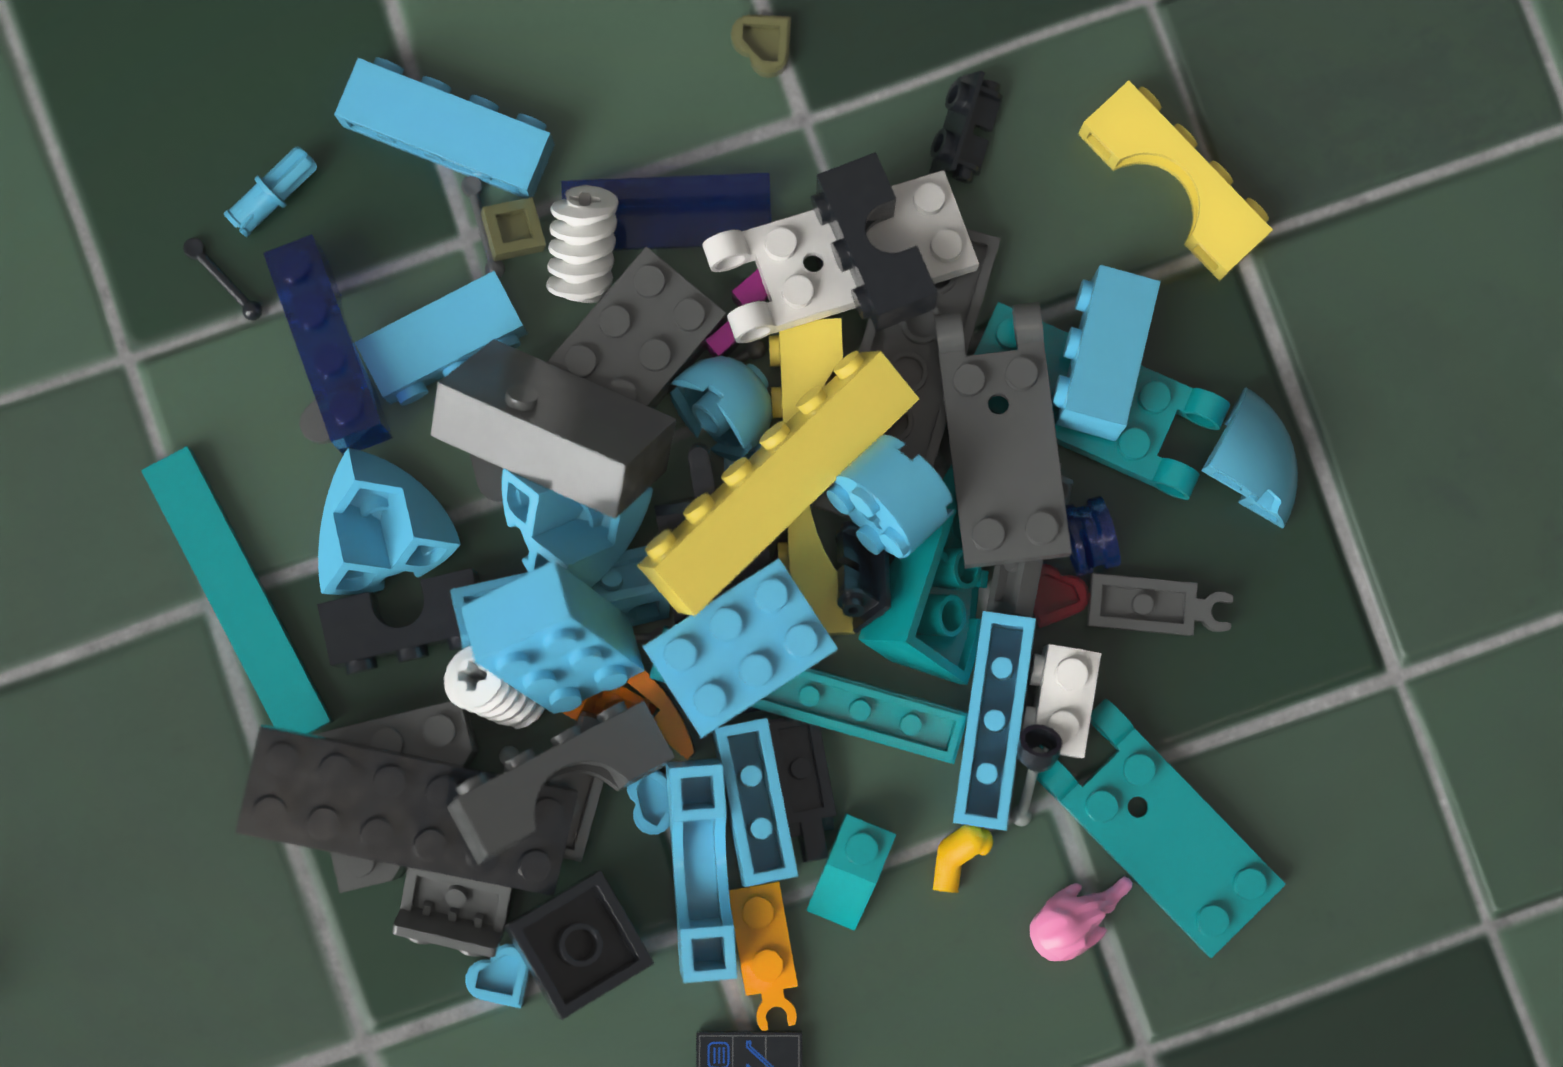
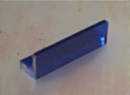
(683, 208)

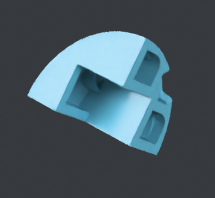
(1256, 459)
(379, 526)
(568, 531)

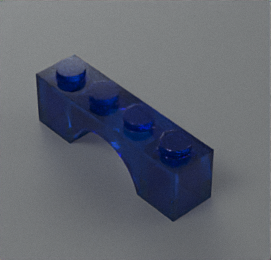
(326, 345)

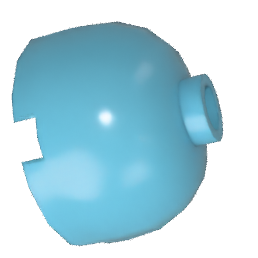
(726, 402)

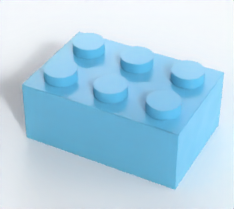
(552, 638)
(740, 648)

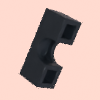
(887, 284)
(360, 636)

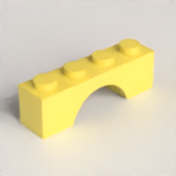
(1134, 132)

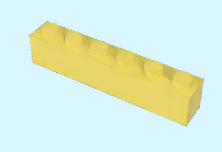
(777, 482)

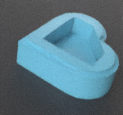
(651, 802)
(499, 978)

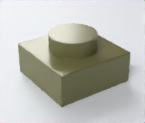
(513, 229)

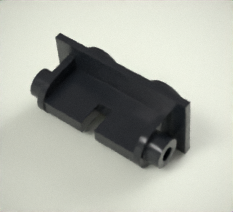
(970, 104)
(862, 579)

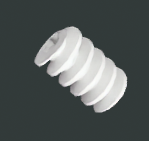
(582, 244)
(487, 695)

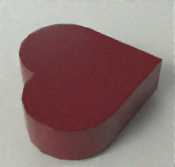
(1058, 596)

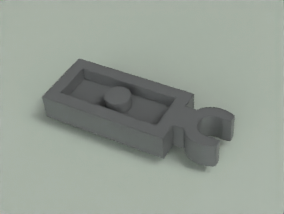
(1151, 605)

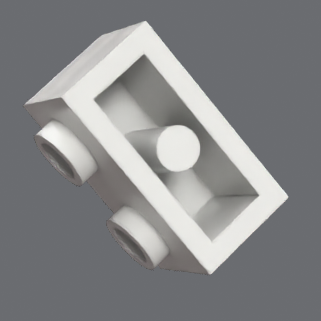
(1064, 694)

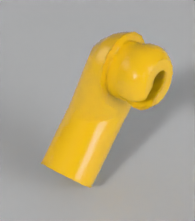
(955, 851)

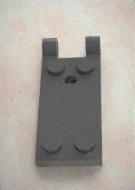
(1005, 461)

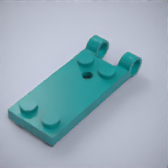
(1150, 415)
(1180, 845)

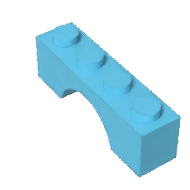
(700, 870)

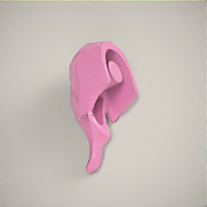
(1071, 923)

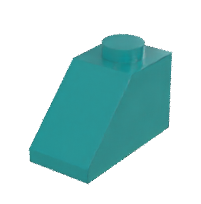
(851, 871)

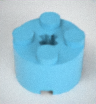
(891, 498)

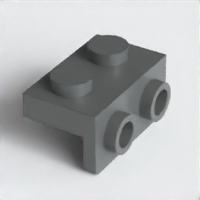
(453, 912)

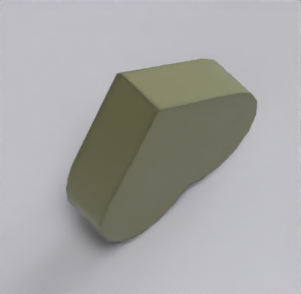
(764, 41)

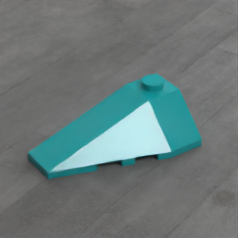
(932, 606)

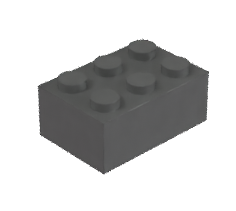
(642, 332)

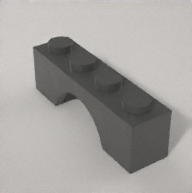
(501, 810)

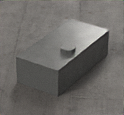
(553, 427)

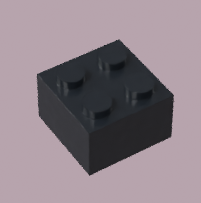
(578, 944)

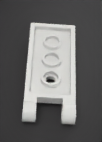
(923, 217)

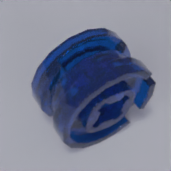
(1092, 536)

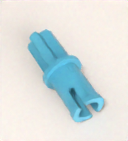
(271, 191)

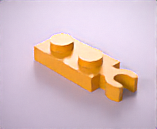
(764, 947)

